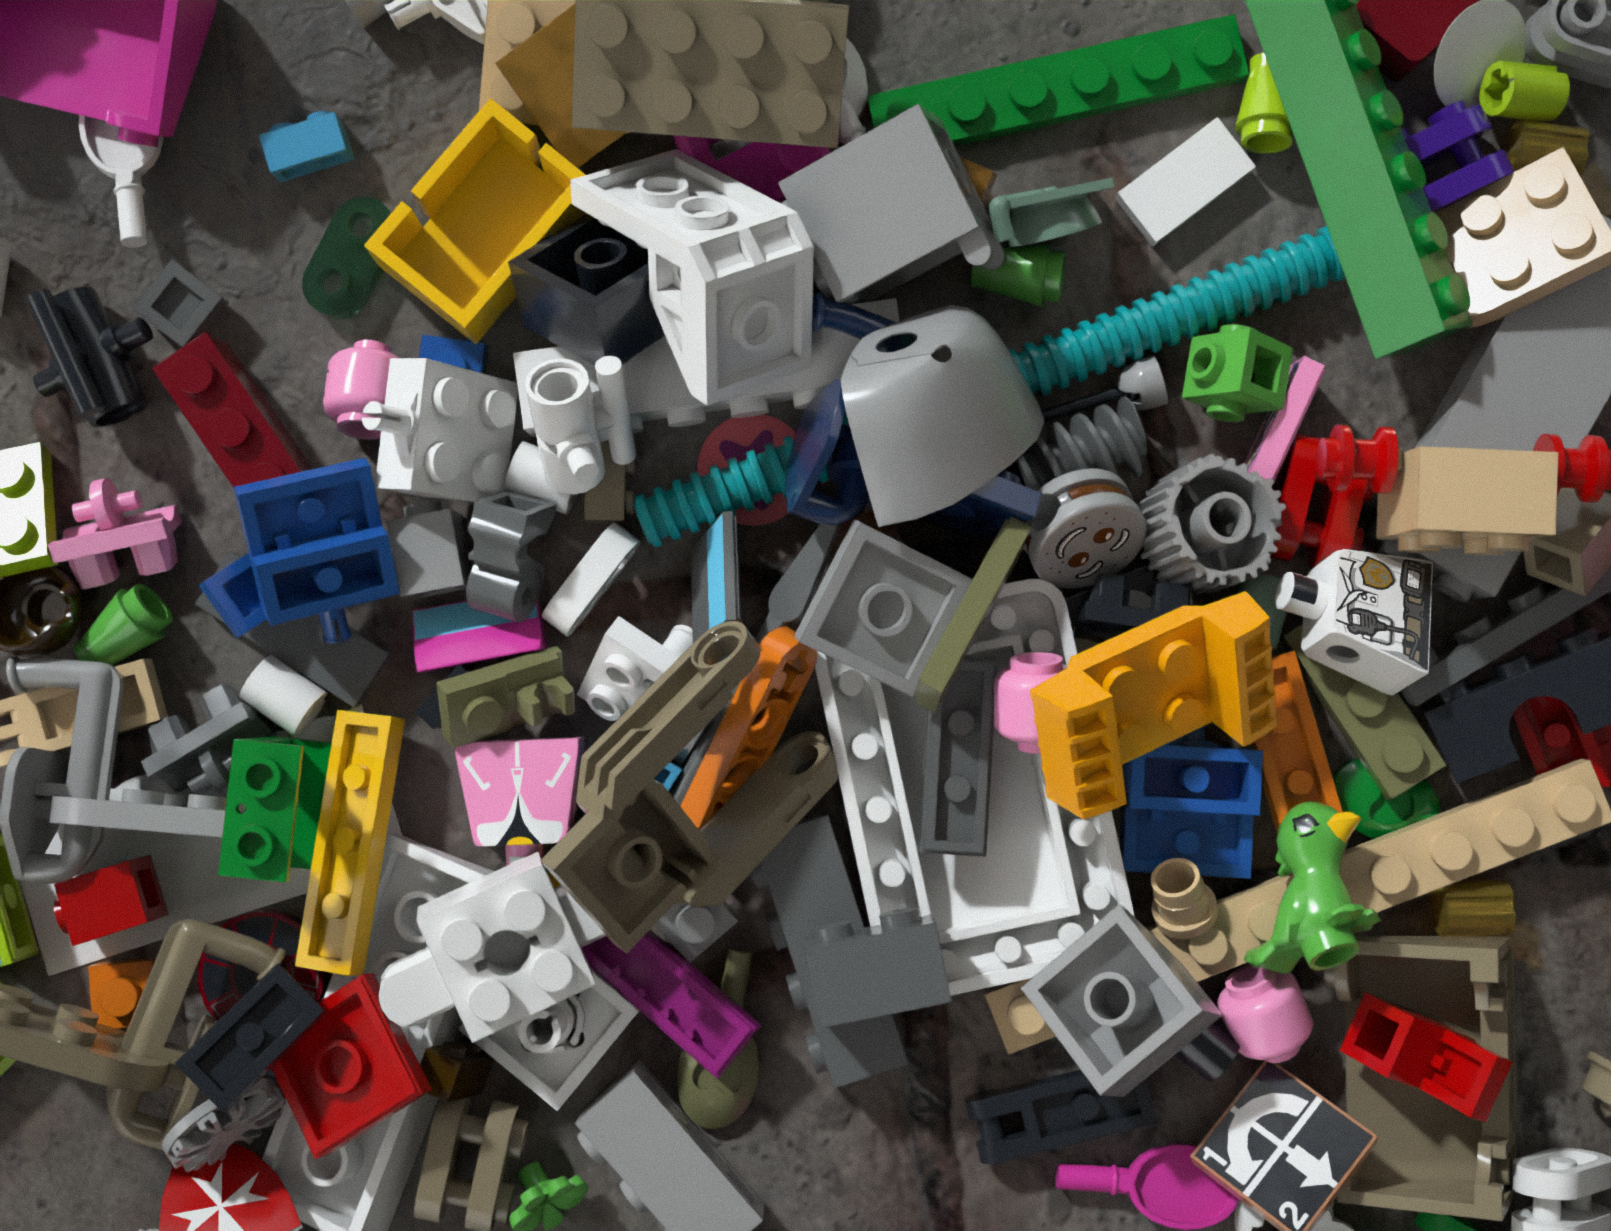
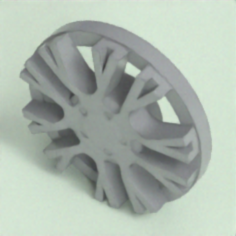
(218, 1129)

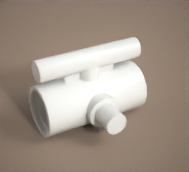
(575, 421)

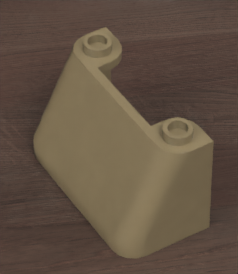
(1426, 1150)

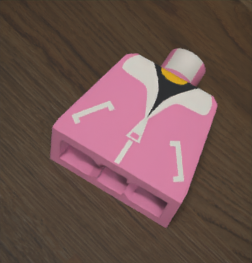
(520, 791)

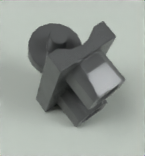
(203, 755)

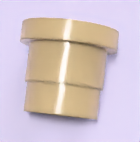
(1182, 902)

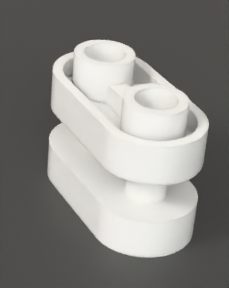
(1562, 1190)

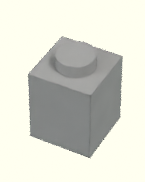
(429, 550)

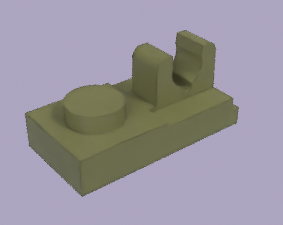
(504, 697)

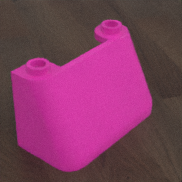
(105, 59)

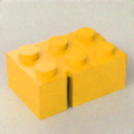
(483, 211)

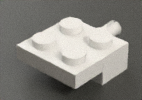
(443, 431)

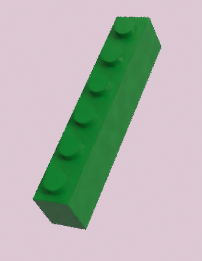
(1362, 172)

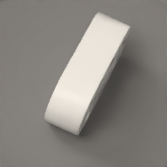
(590, 579)

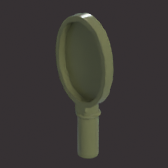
(722, 1100)

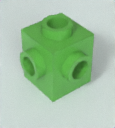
(1237, 373)

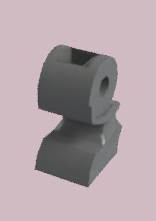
(503, 575)

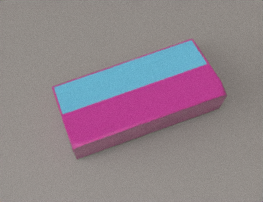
(460, 635)

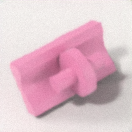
(92, 545)

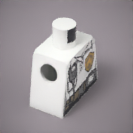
(1364, 616)

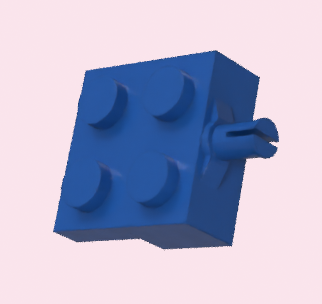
(317, 544)
(1191, 805)

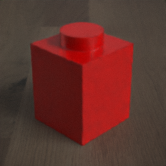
(109, 900)

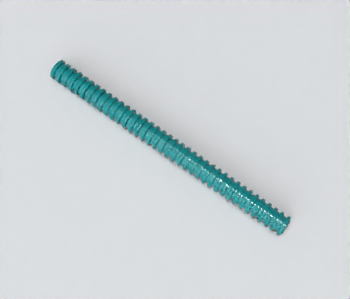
(1043, 366)

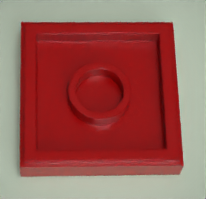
(349, 1069)

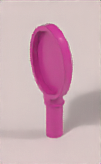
(1160, 1185)

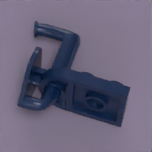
(826, 440)

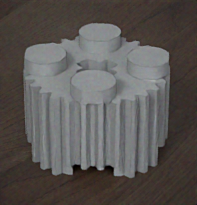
(1210, 524)

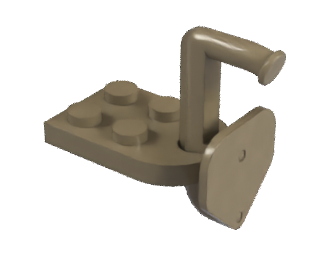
(140, 1057)

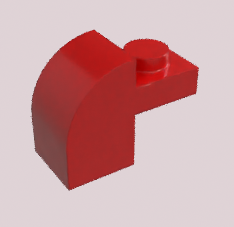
(1426, 1056)

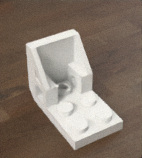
(722, 268)

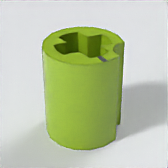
(1524, 91)

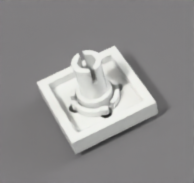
(628, 666)
(539, 1047)

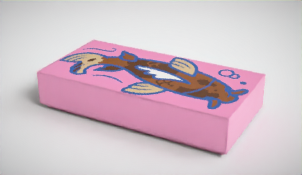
(1282, 425)

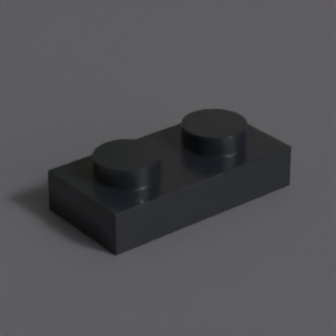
(250, 1038)

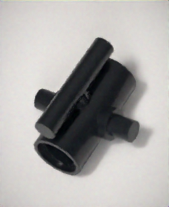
(89, 355)

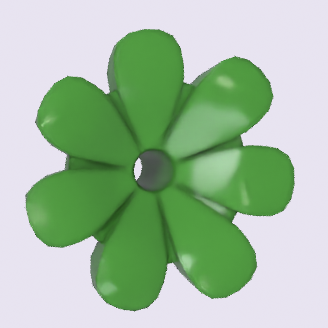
(545, 1198)

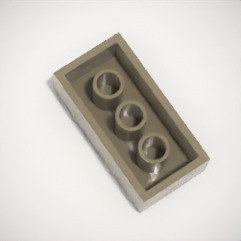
(711, 69)

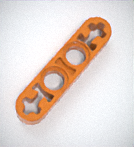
(772, 686)

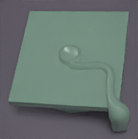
(1045, 213)

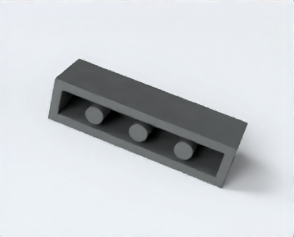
(810, 891)

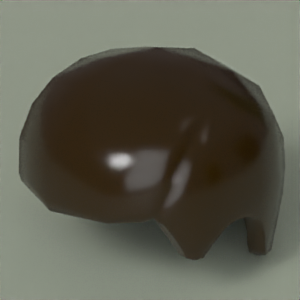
(39, 611)

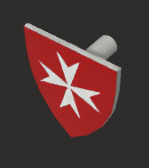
(228, 1196)

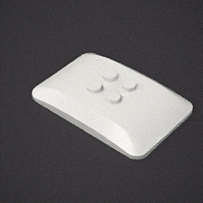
(1043, 866)

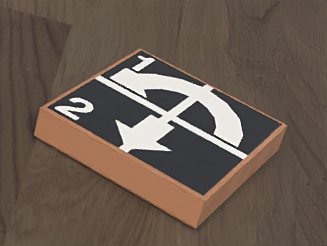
(1284, 1149)

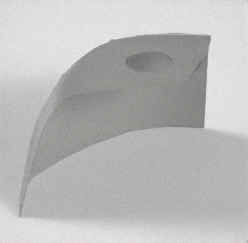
(933, 426)

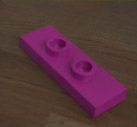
(676, 999)

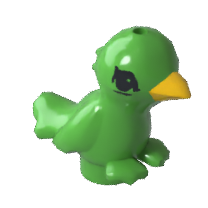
(1316, 909)

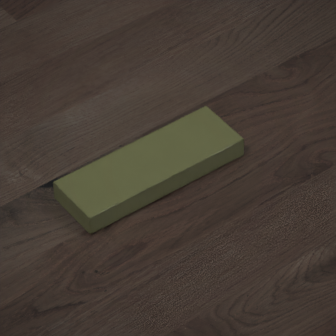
(971, 614)

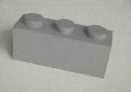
(665, 1158)

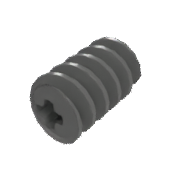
(1097, 445)

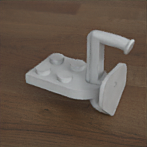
(40, 797)

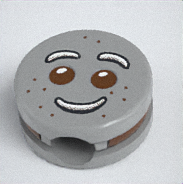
(1084, 528)

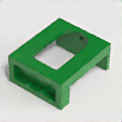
(283, 795)

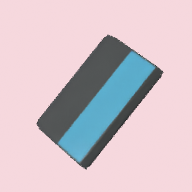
(716, 576)

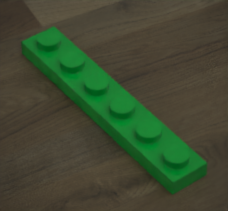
(1076, 82)

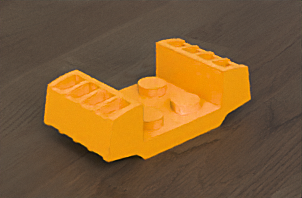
(1150, 690)

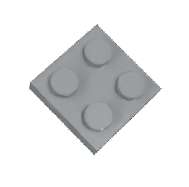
(882, 607)

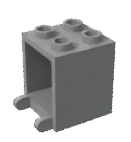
(890, 209)

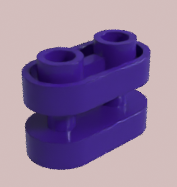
(1455, 132)

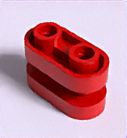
(1337, 512)

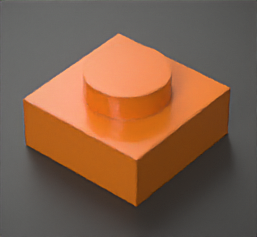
(117, 989)

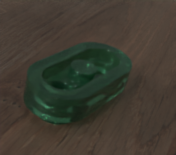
(345, 255)

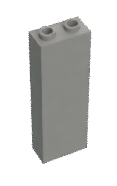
(1522, 379)

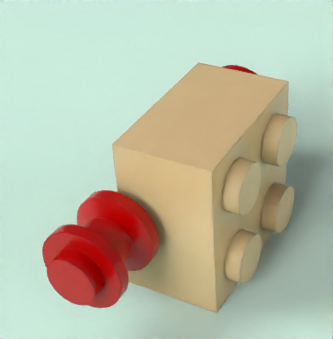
(1465, 494)

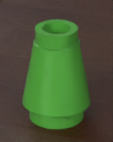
(1028, 274)
(125, 626)

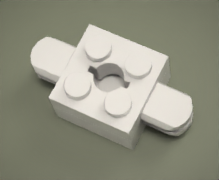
(493, 952)

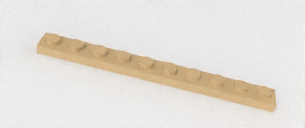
(1376, 875)

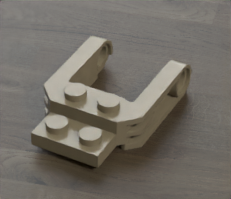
(635, 843)

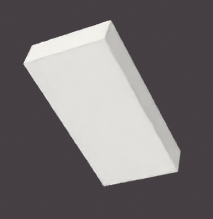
(1184, 182)

